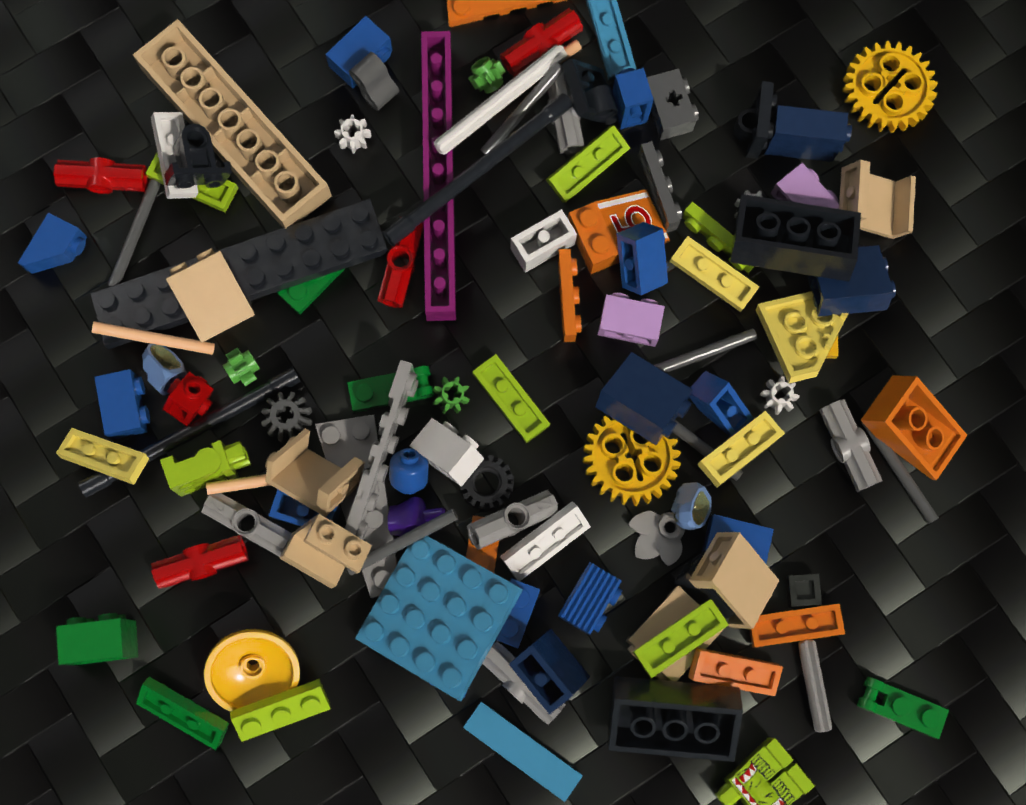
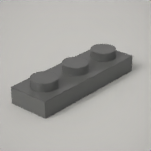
(660, 186)

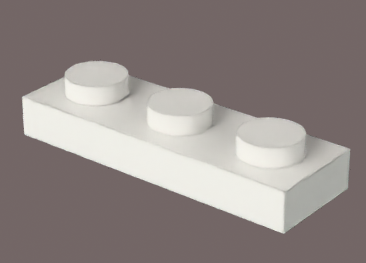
(166, 129)
(545, 541)

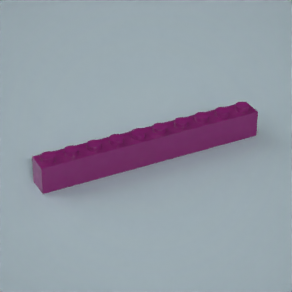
(437, 172)

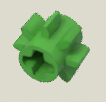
(487, 74)
(241, 366)
(443, 396)

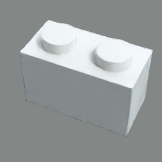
(543, 240)
(447, 451)

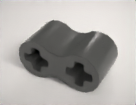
(374, 81)

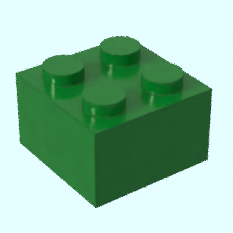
(96, 641)

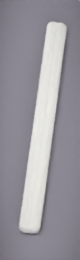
(499, 100)

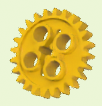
(909, 103)
(606, 464)

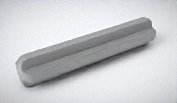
(815, 685)

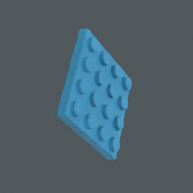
(439, 615)

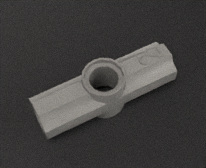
(567, 126)
(850, 445)
(231, 514)
(497, 525)
(498, 663)

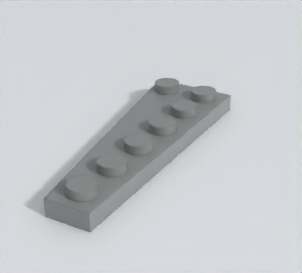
(341, 443)
(366, 498)

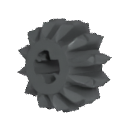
(280, 408)

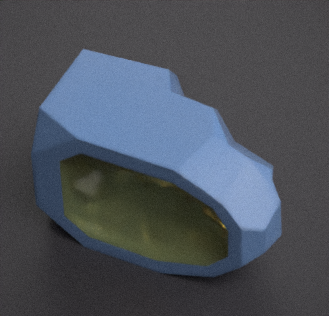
(162, 367)
(691, 506)

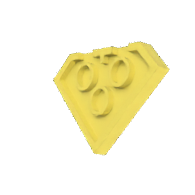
(798, 334)

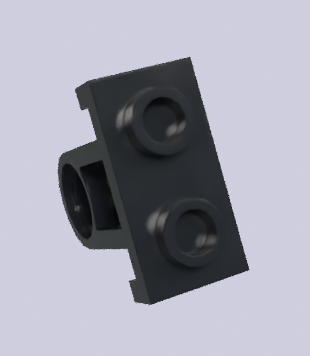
(195, 164)

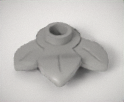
(654, 538)

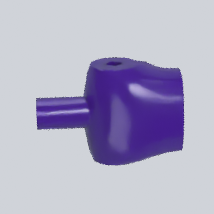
(410, 515)

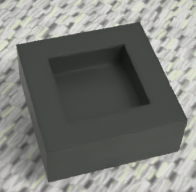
(804, 590)

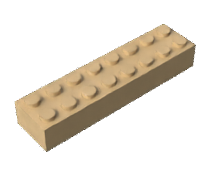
(237, 127)

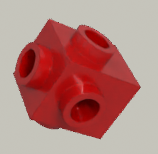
(188, 398)

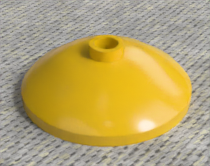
(236, 682)

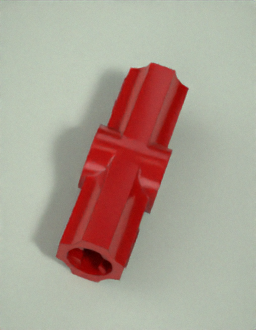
(541, 39)
(100, 175)
(397, 278)
(199, 562)

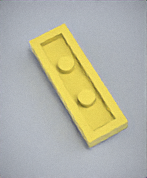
(714, 274)
(741, 449)
(102, 456)

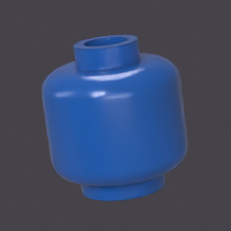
(408, 471)

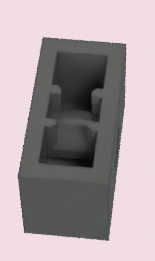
(672, 120)

